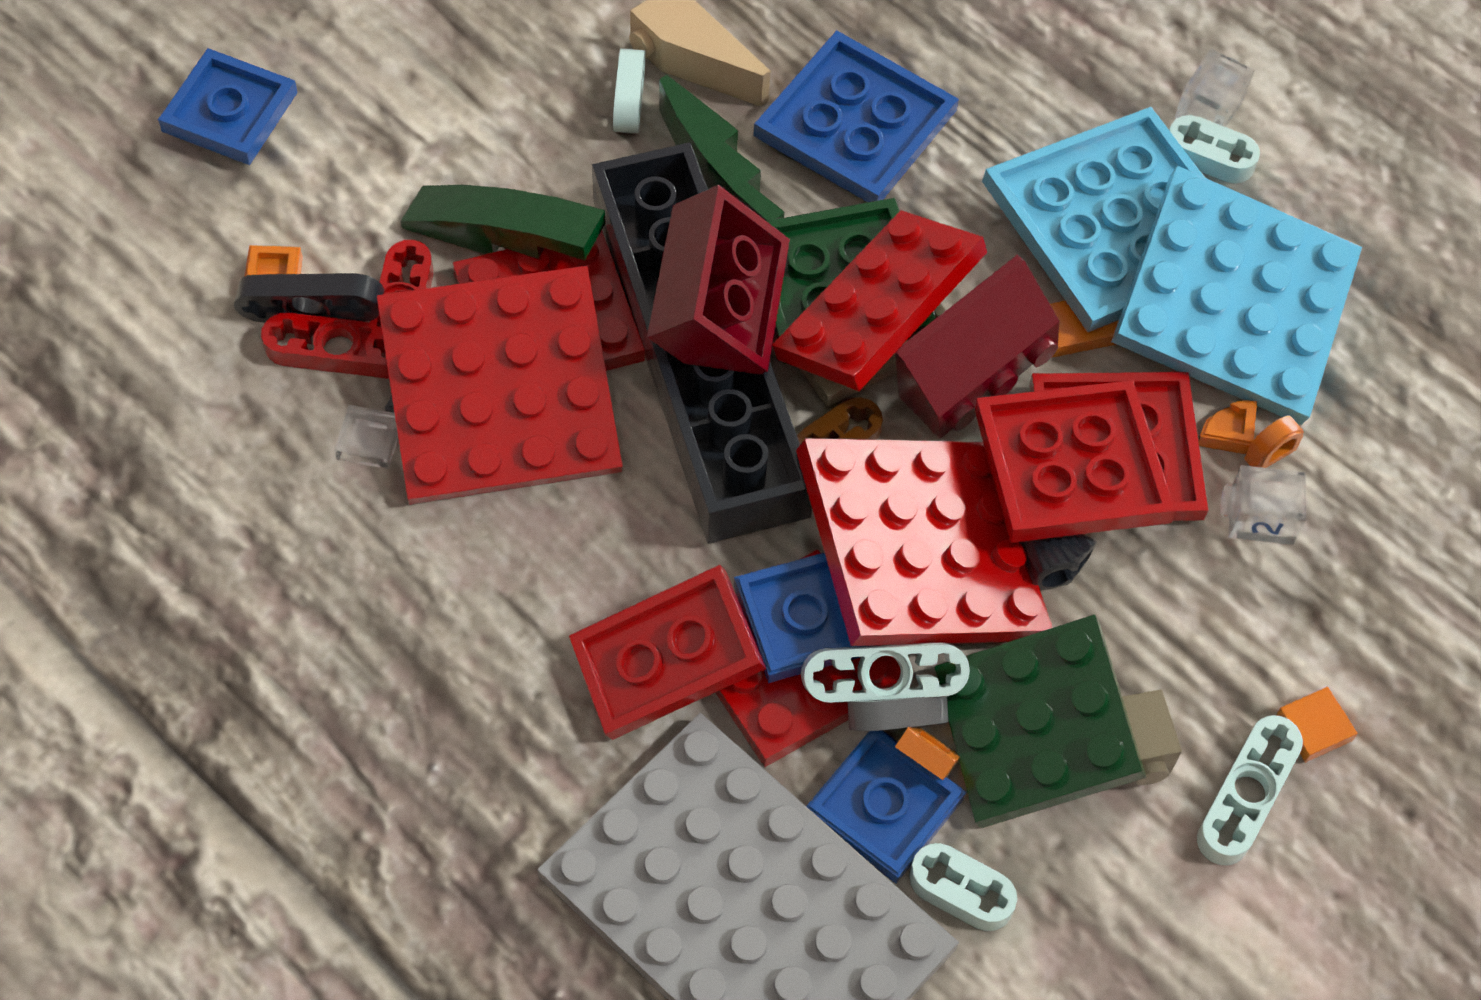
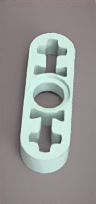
(926, 655)
(1271, 778)

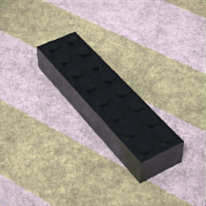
(723, 422)

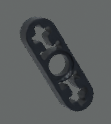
(325, 295)

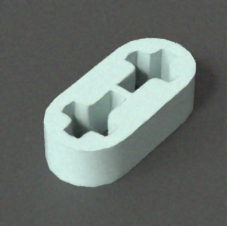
(629, 91)
(1215, 146)
(968, 874)

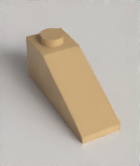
(697, 48)

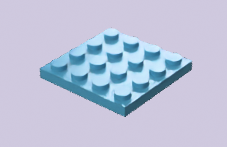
(1091, 207)
(1238, 295)

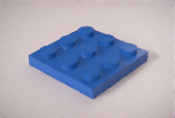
(855, 118)

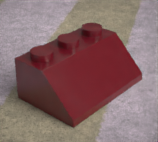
(719, 284)
(977, 348)

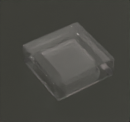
(367, 437)

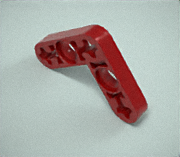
(366, 352)

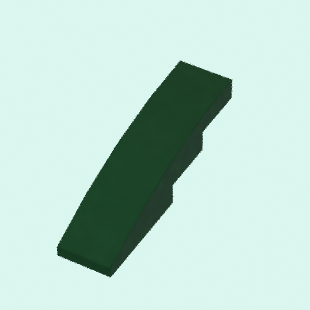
(714, 147)
(505, 218)

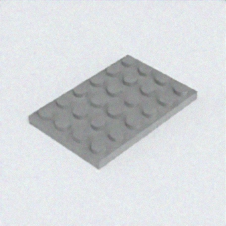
(738, 888)

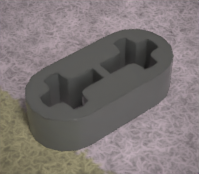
(897, 713)

